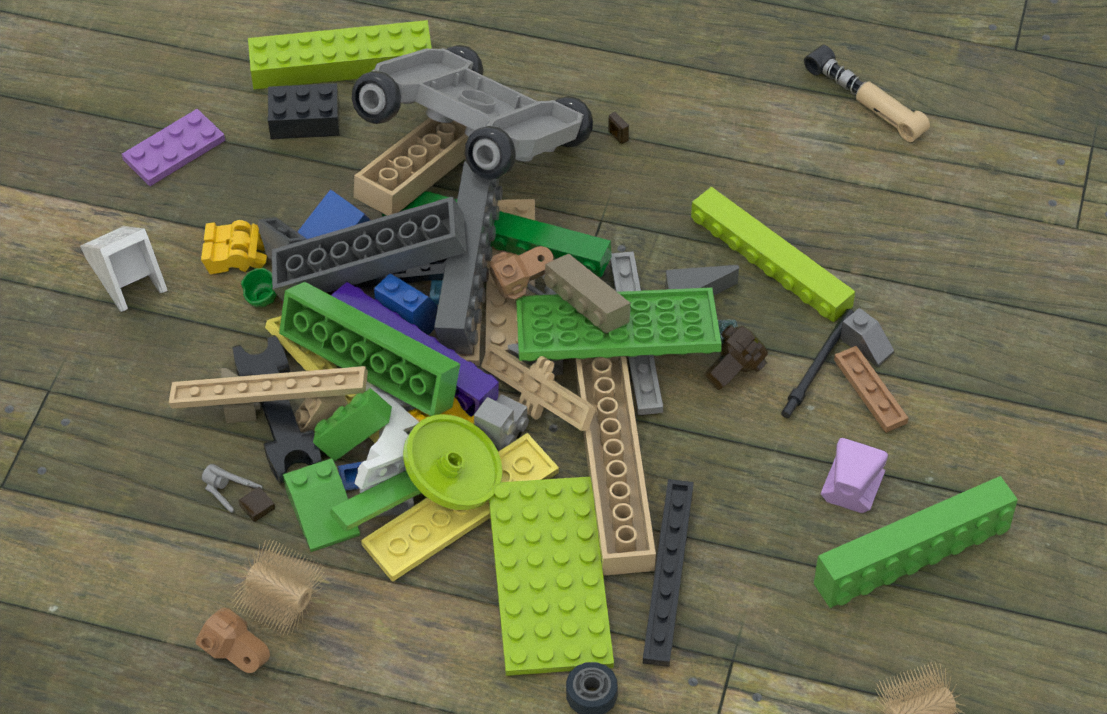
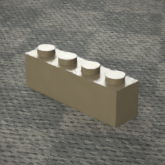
(587, 293)

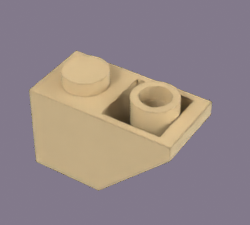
(317, 409)

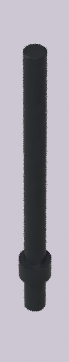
(798, 394)

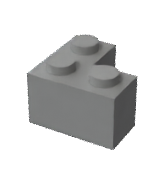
(501, 420)

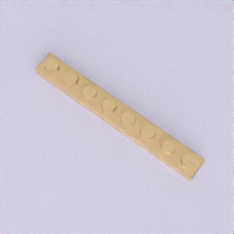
(268, 387)

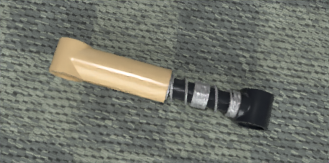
(909, 123)

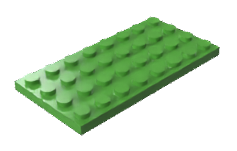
(658, 325)

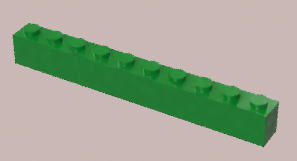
(522, 234)

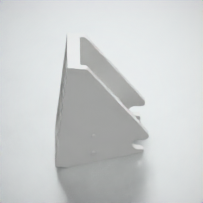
(122, 259)

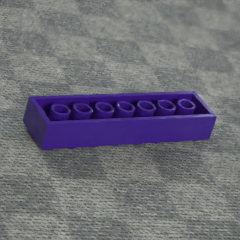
(472, 383)

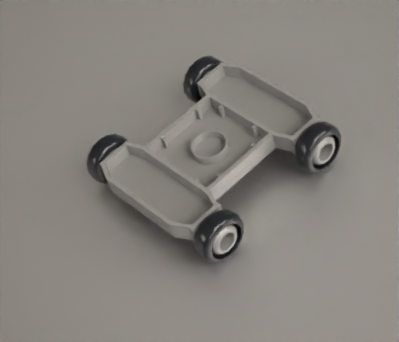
(497, 119)

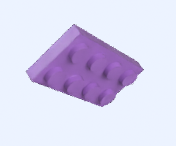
(173, 147)

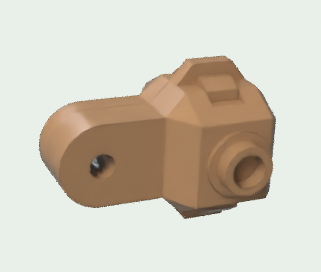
(514, 272)
(227, 637)

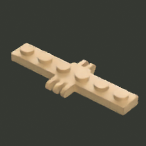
(538, 387)

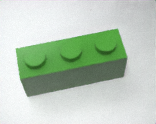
(352, 424)

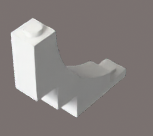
(386, 455)

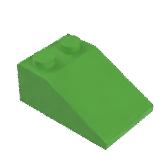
(312, 495)

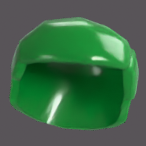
(258, 288)

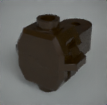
(739, 352)

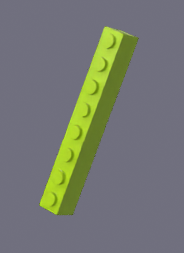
(772, 254)

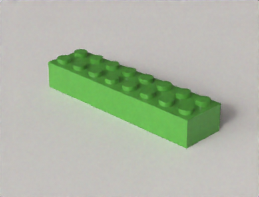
(358, 340)
(914, 542)

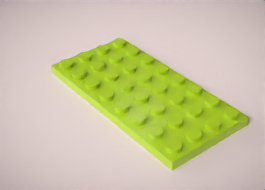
(549, 576)

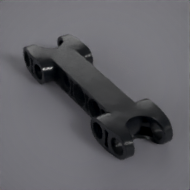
(289, 443)

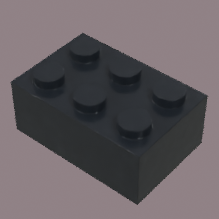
(303, 111)

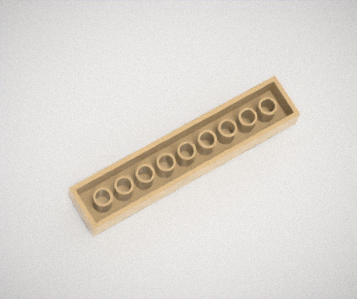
(616, 467)

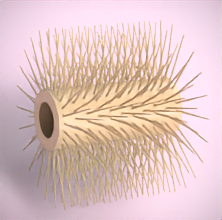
(278, 587)
(932, 702)

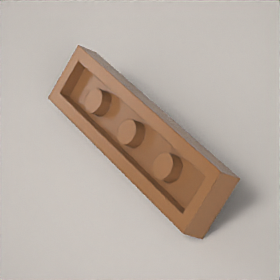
(871, 389)

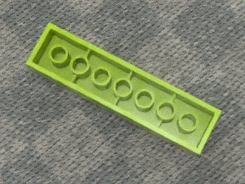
(331, 53)

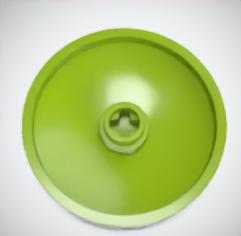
(452, 462)

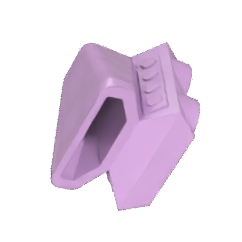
(854, 476)

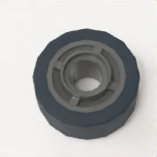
(591, 676)

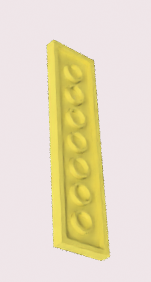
(431, 527)

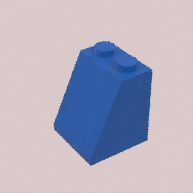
(331, 215)
(407, 302)

